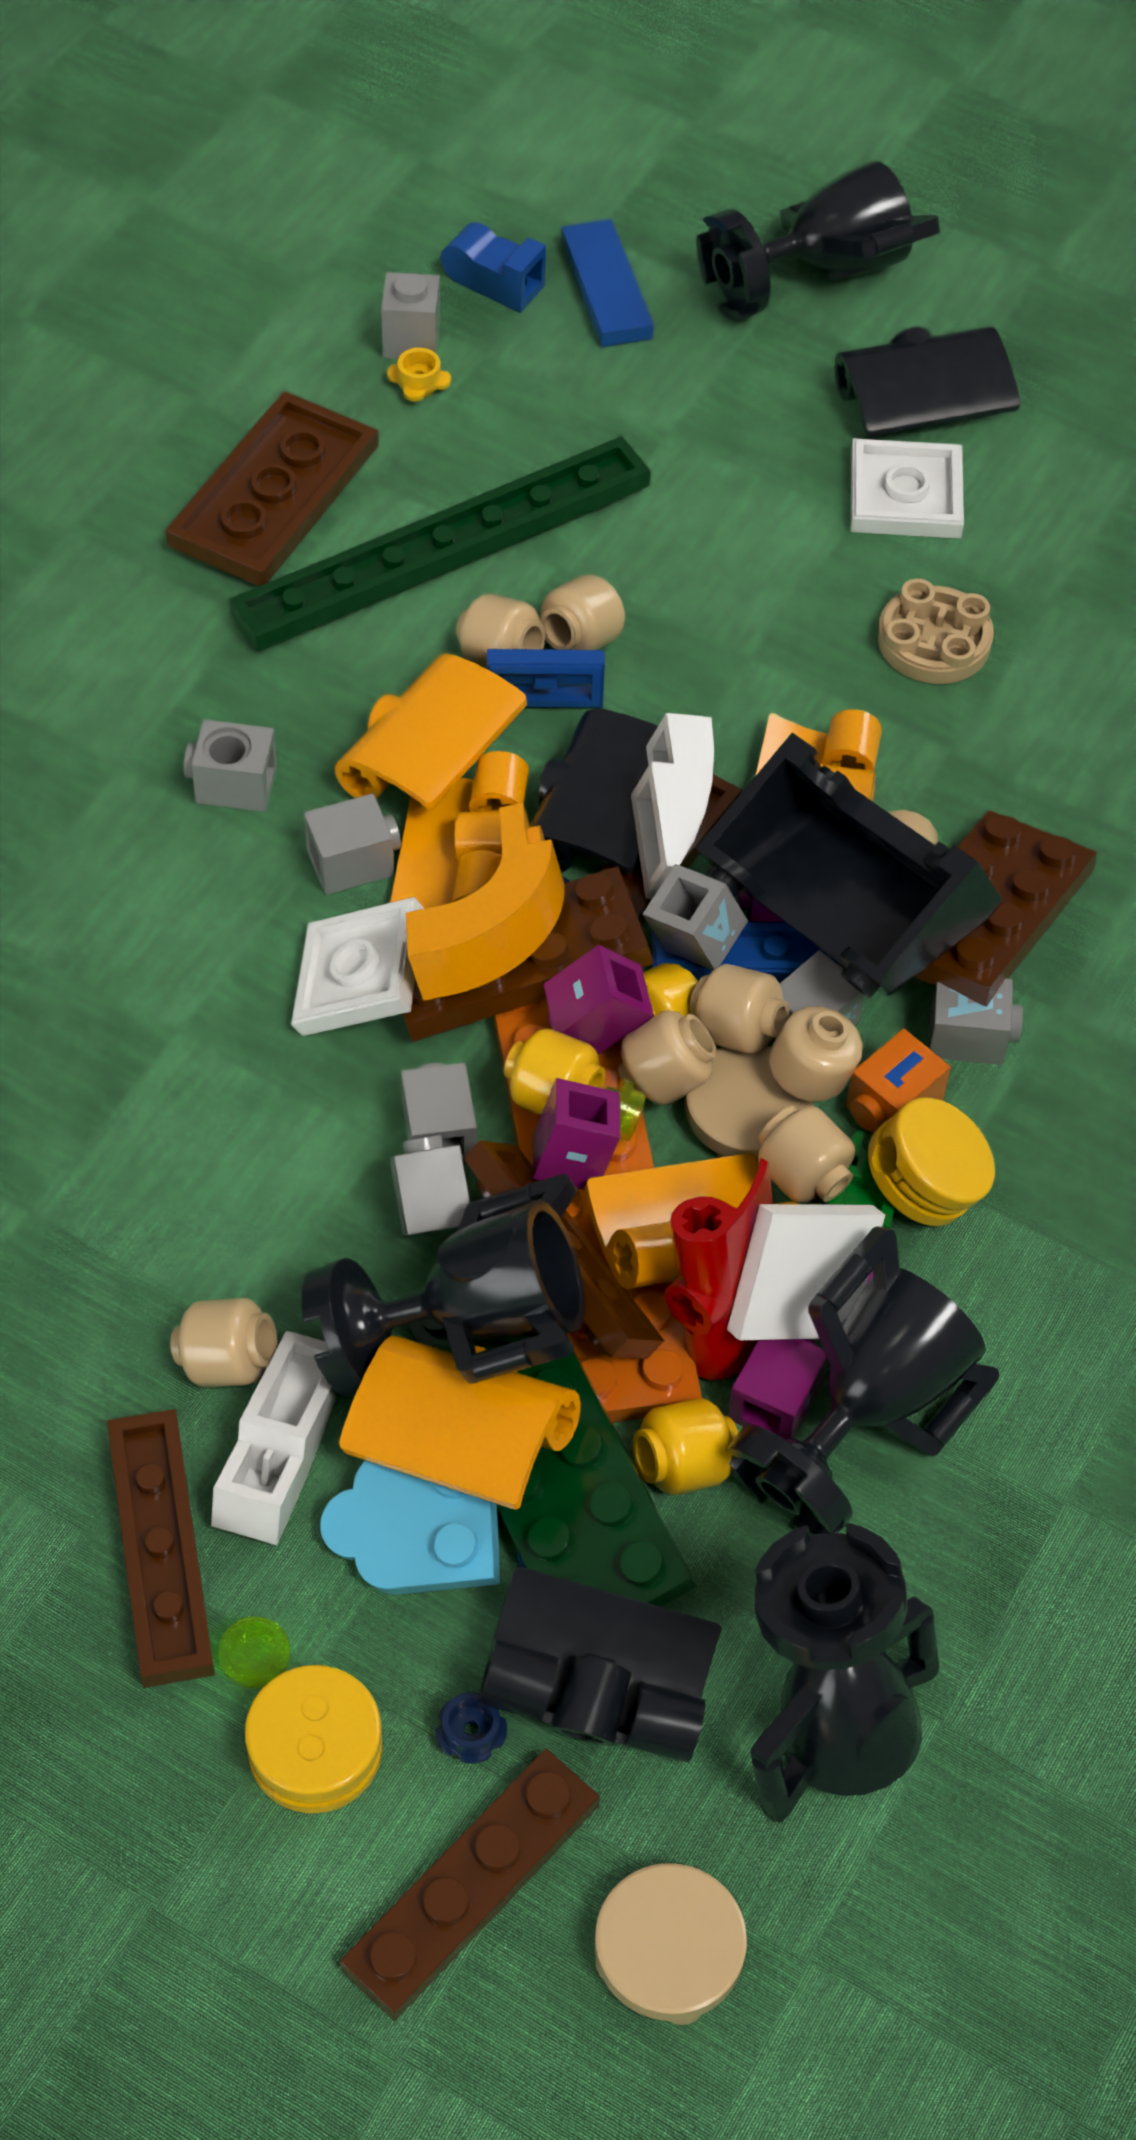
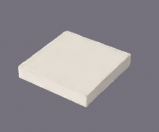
(907, 488)
(355, 969)
(789, 1261)

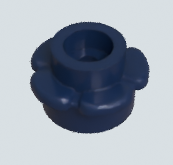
(463, 1711)

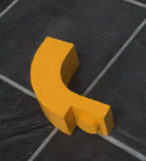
(497, 925)

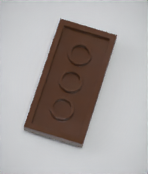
(272, 488)
(1036, 881)
(592, 914)

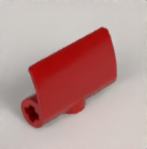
(710, 1256)

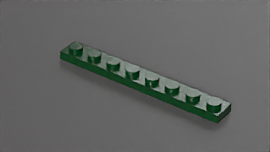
(438, 543)

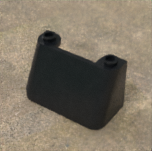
(846, 871)

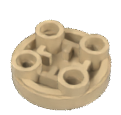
(935, 632)
(737, 1102)
(670, 1942)

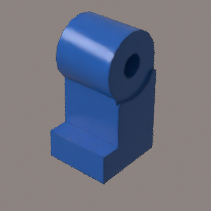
(496, 265)

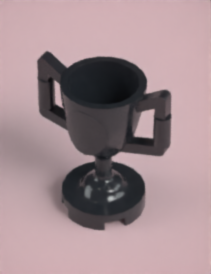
(843, 229)
(494, 1280)
(885, 1363)
(845, 1702)

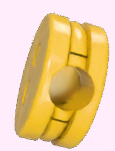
(931, 1161)
(314, 1738)

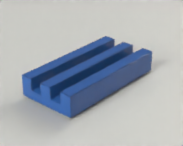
(551, 667)

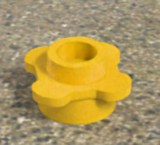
(418, 373)

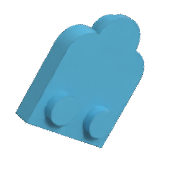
(412, 1533)

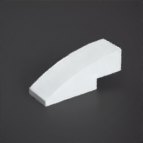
(672, 794)
(275, 1443)

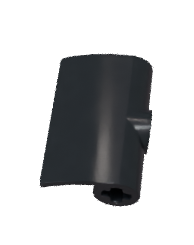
(928, 379)
(589, 791)
(600, 1665)

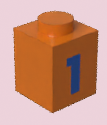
(893, 1077)

